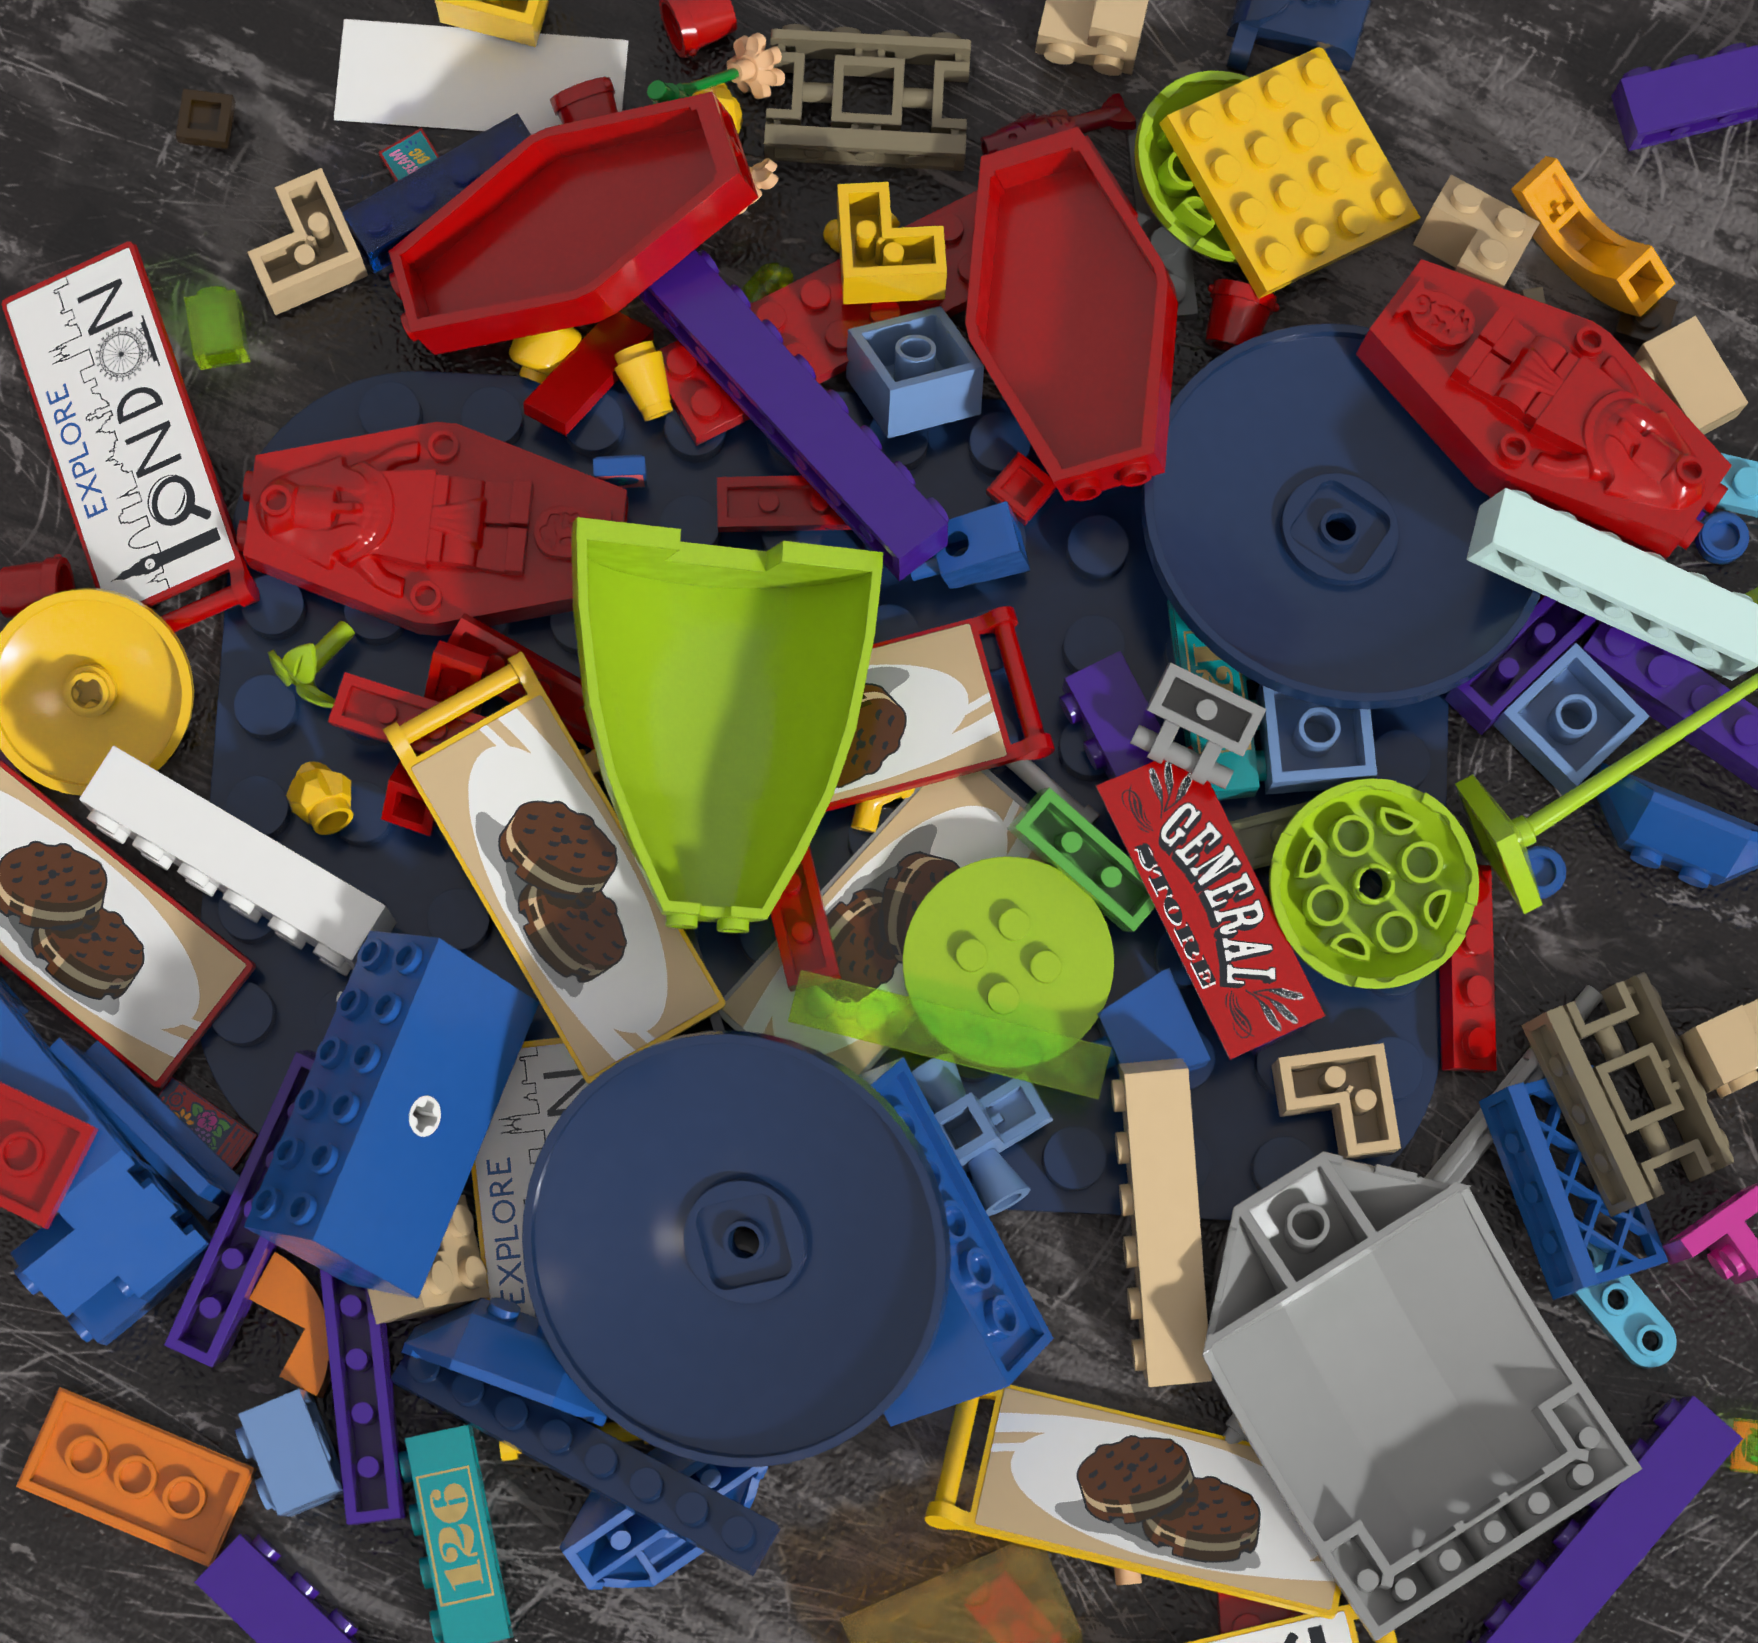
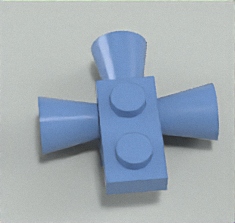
(984, 1128)

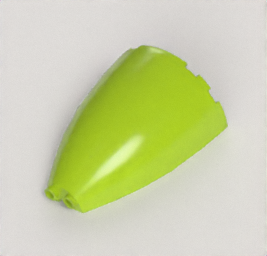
(719, 703)

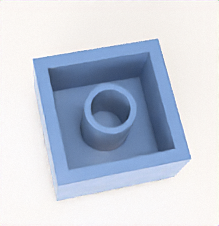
(914, 371)
(1570, 719)
(1313, 744)
(291, 1452)

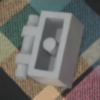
(1204, 710)

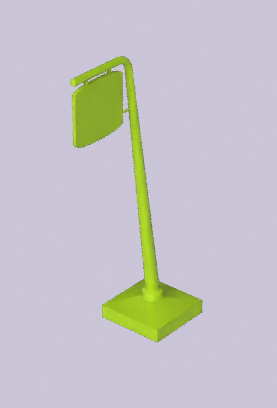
(1505, 840)

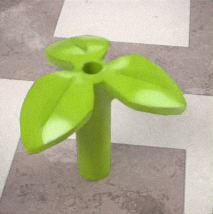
(306, 660)

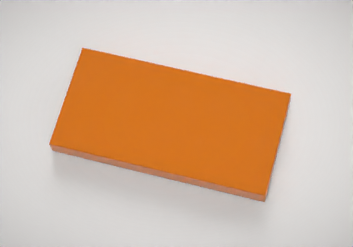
(136, 1477)

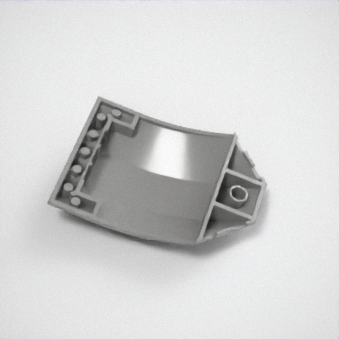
(1400, 1383)

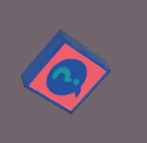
(622, 471)

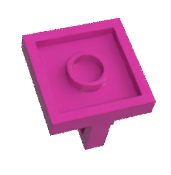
(1726, 1235)

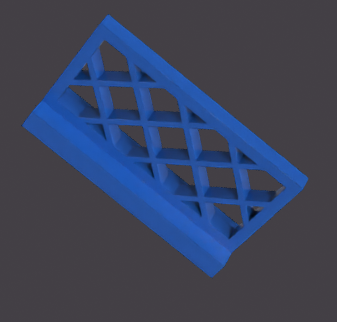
(151, 1127)
(1544, 1190)

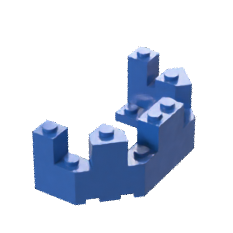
(121, 1226)

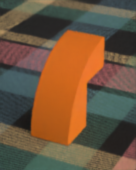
(295, 1296)

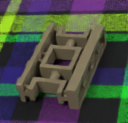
(868, 137)
(1596, 1110)

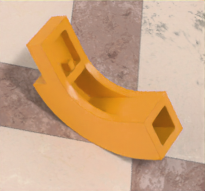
(1589, 252)

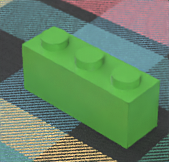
(1085, 856)

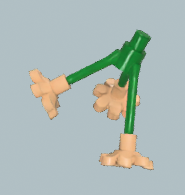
(754, 73)

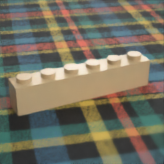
(1163, 1221)

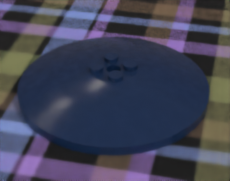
(1237, 532)
(659, 1305)

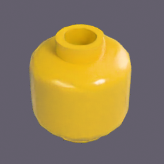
(543, 352)

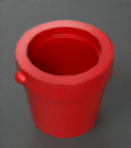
(696, 23)
(585, 100)
(1236, 313)
(33, 581)

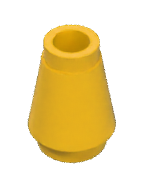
(645, 379)

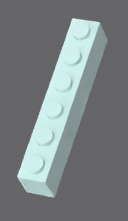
(1616, 583)

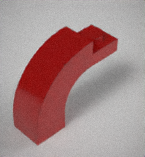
(449, 673)

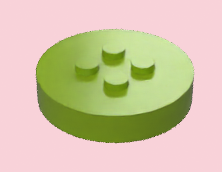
(1011, 946)

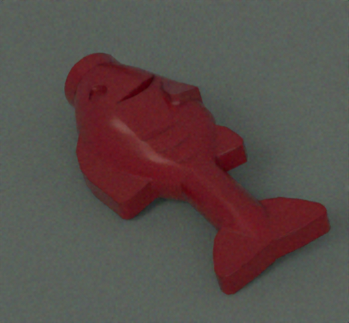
(1033, 127)

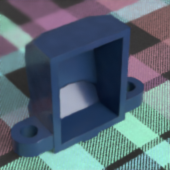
(1297, 28)

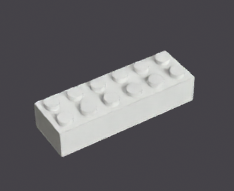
(231, 856)

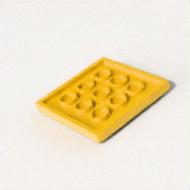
(1289, 171)

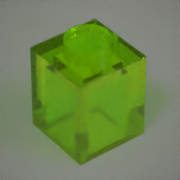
(217, 328)

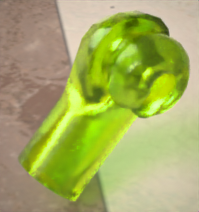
(767, 280)

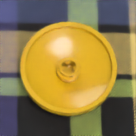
(90, 676)

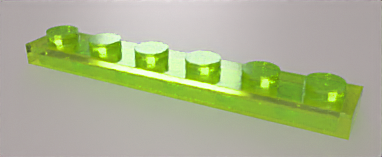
(949, 1034)

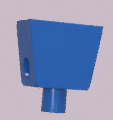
(992, 551)
(1151, 1026)

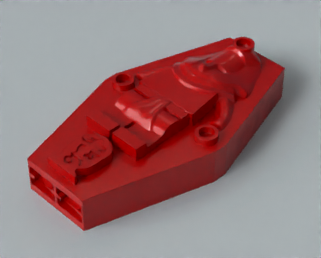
(572, 224)
(1072, 314)
(1544, 408)
(423, 525)

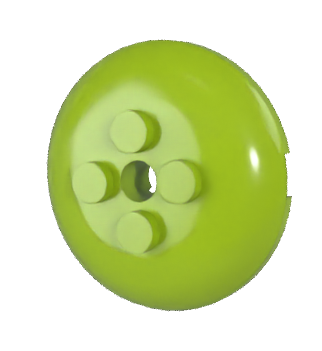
(1162, 175)
(1424, 873)

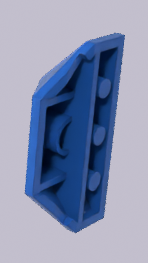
(1678, 832)
(502, 1349)
(626, 1551)

